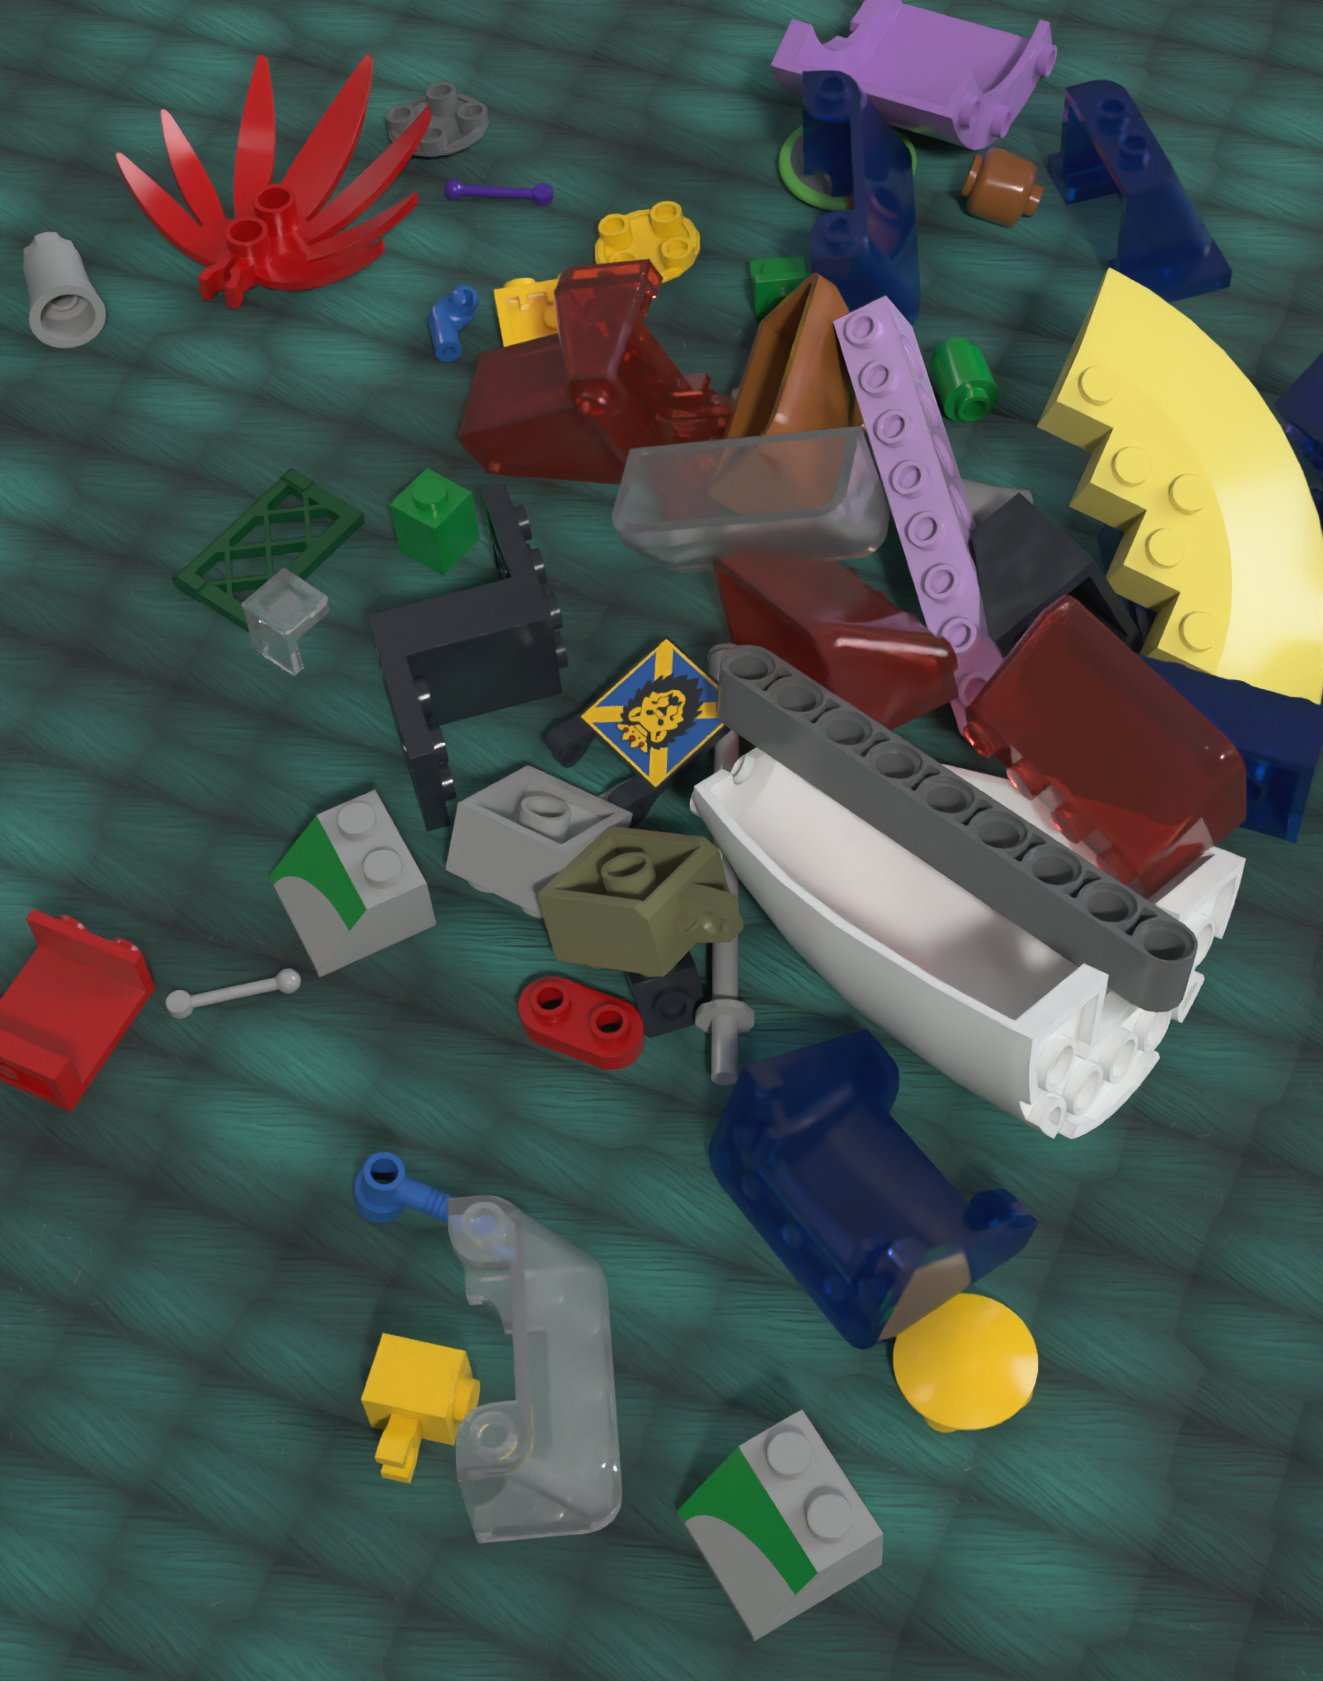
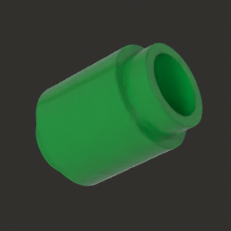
(963, 380)

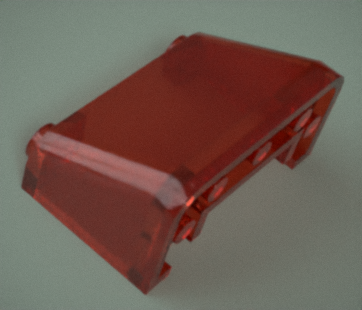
(619, 369)

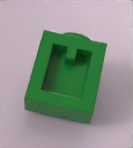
(773, 281)

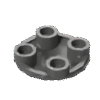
(454, 123)

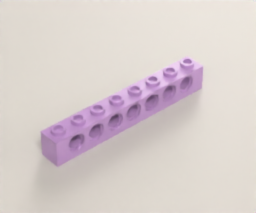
(921, 486)

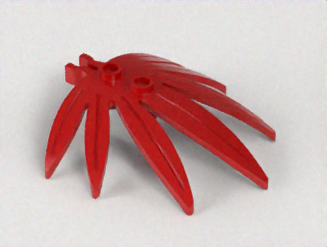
(278, 227)

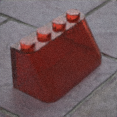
(837, 633)
(1108, 748)

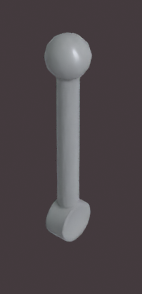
(181, 1003)

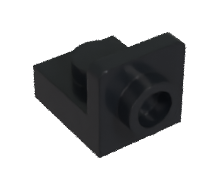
(670, 1000)

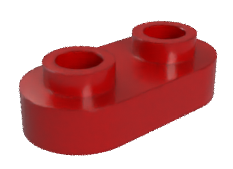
(577, 1023)

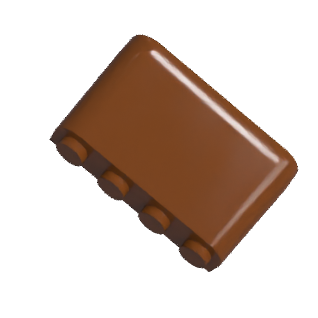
(797, 369)

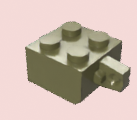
(639, 902)

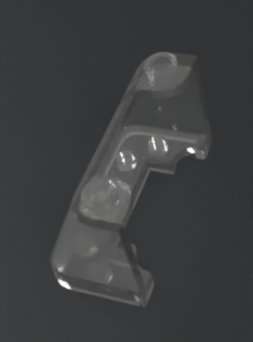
(554, 1451)

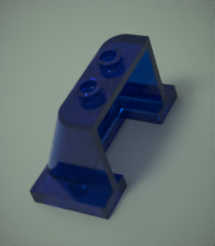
(1113, 151)

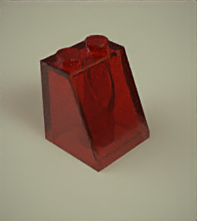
(527, 424)

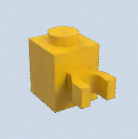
(416, 1395)

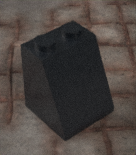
(1030, 564)

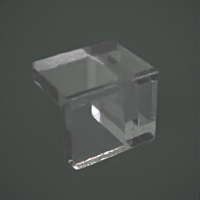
(281, 615)

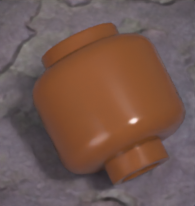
(1001, 187)

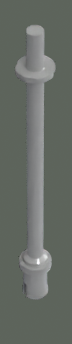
(724, 1015)

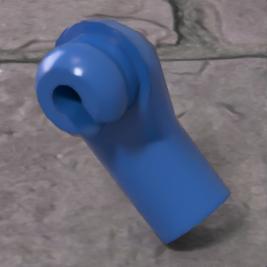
(449, 318)

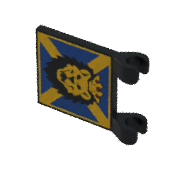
(652, 720)

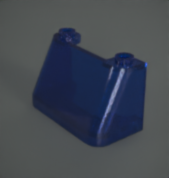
(861, 156)
(851, 1194)

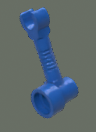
(387, 1201)

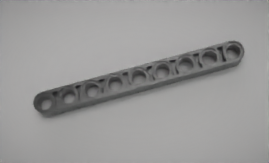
(957, 829)

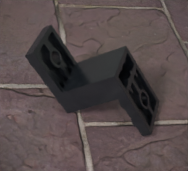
(469, 653)

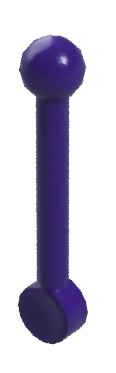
(541, 194)

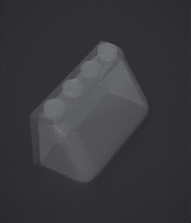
(757, 493)

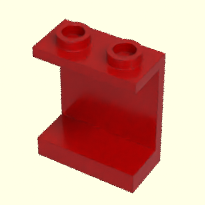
(68, 1009)

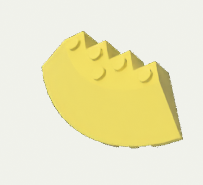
(1202, 489)

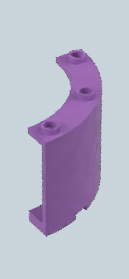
(926, 69)

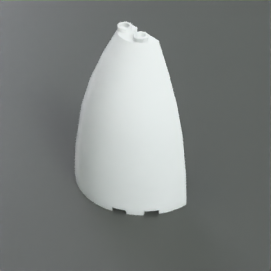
(941, 963)

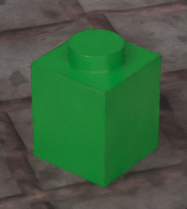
(435, 521)

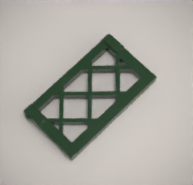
(316, 504)

